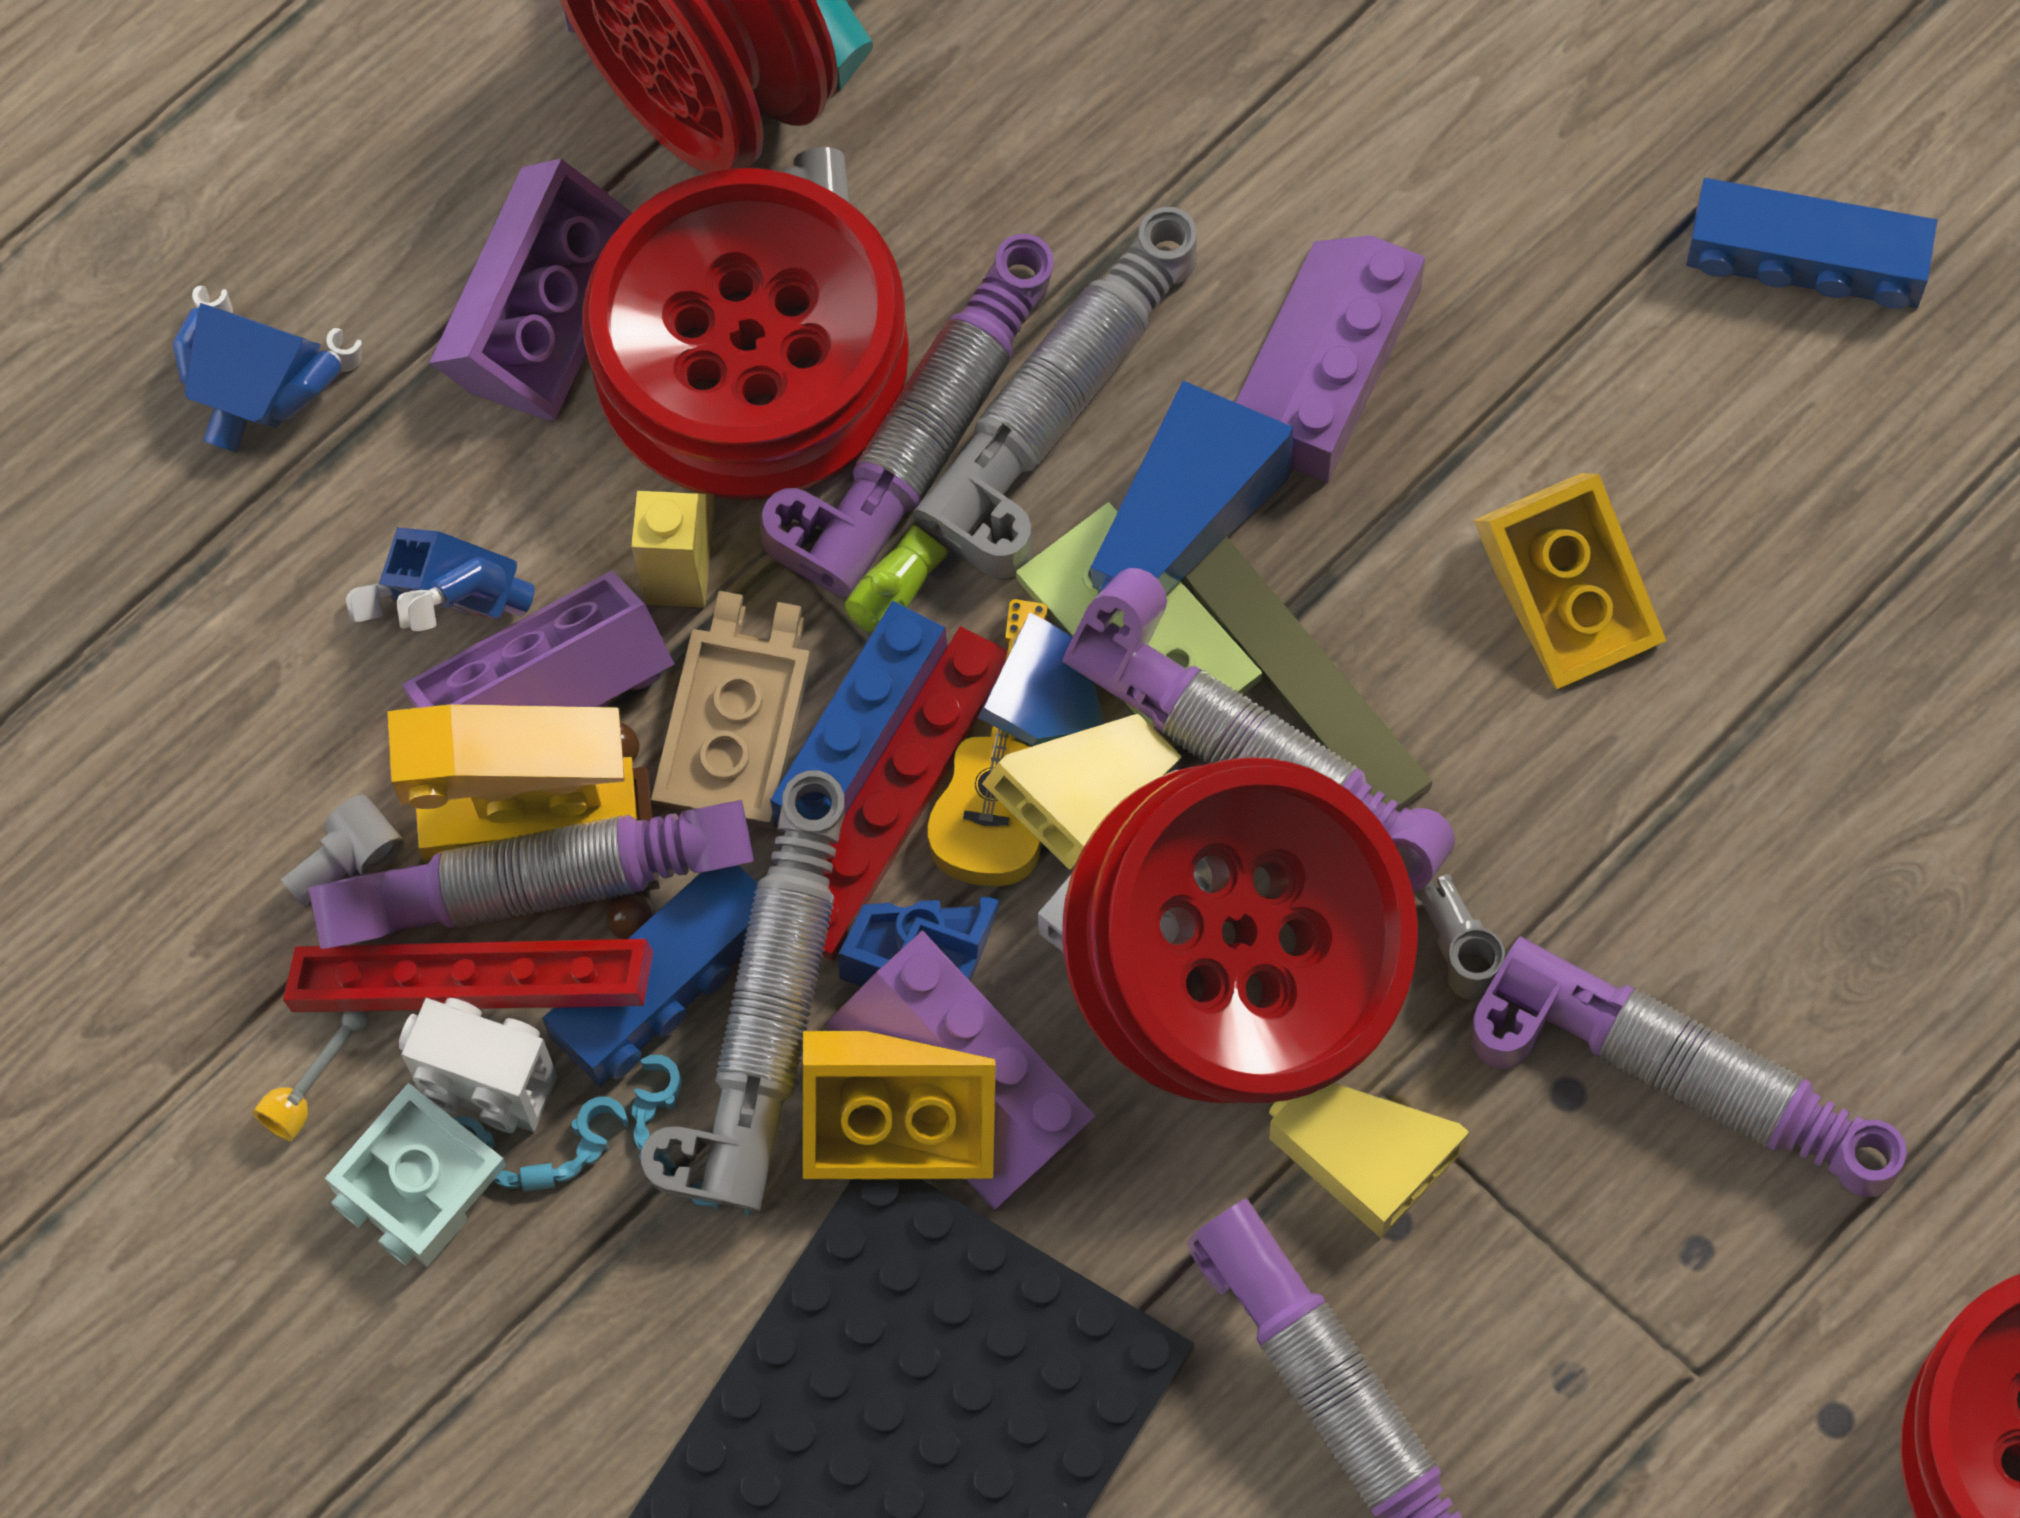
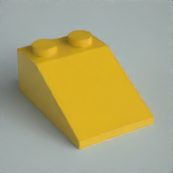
(1571, 578)
(895, 1109)

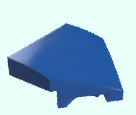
(1037, 692)

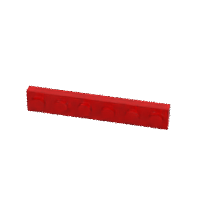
(908, 776)
(476, 972)

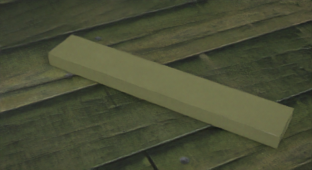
(1303, 674)

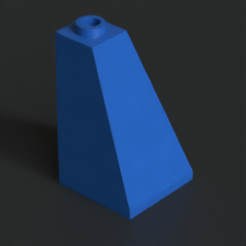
(1194, 486)

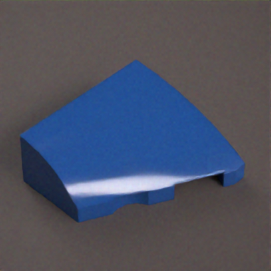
(886, 928)

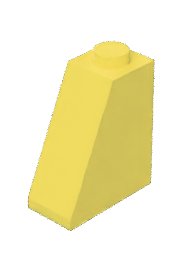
(673, 546)
(1076, 780)
(1366, 1149)

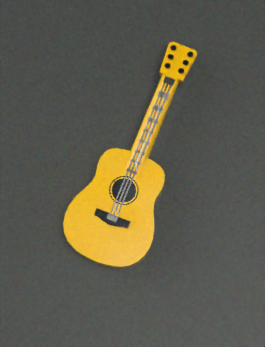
(969, 828)

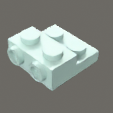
(413, 1177)

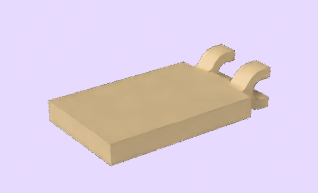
(734, 714)

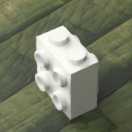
(478, 1064)

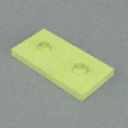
(1185, 633)

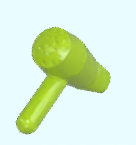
(894, 578)

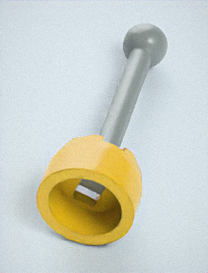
(284, 1108)

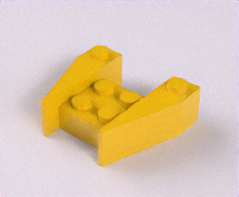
(507, 770)

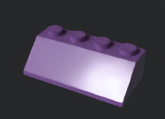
(522, 309)
(1333, 344)
(559, 656)
(933, 1003)

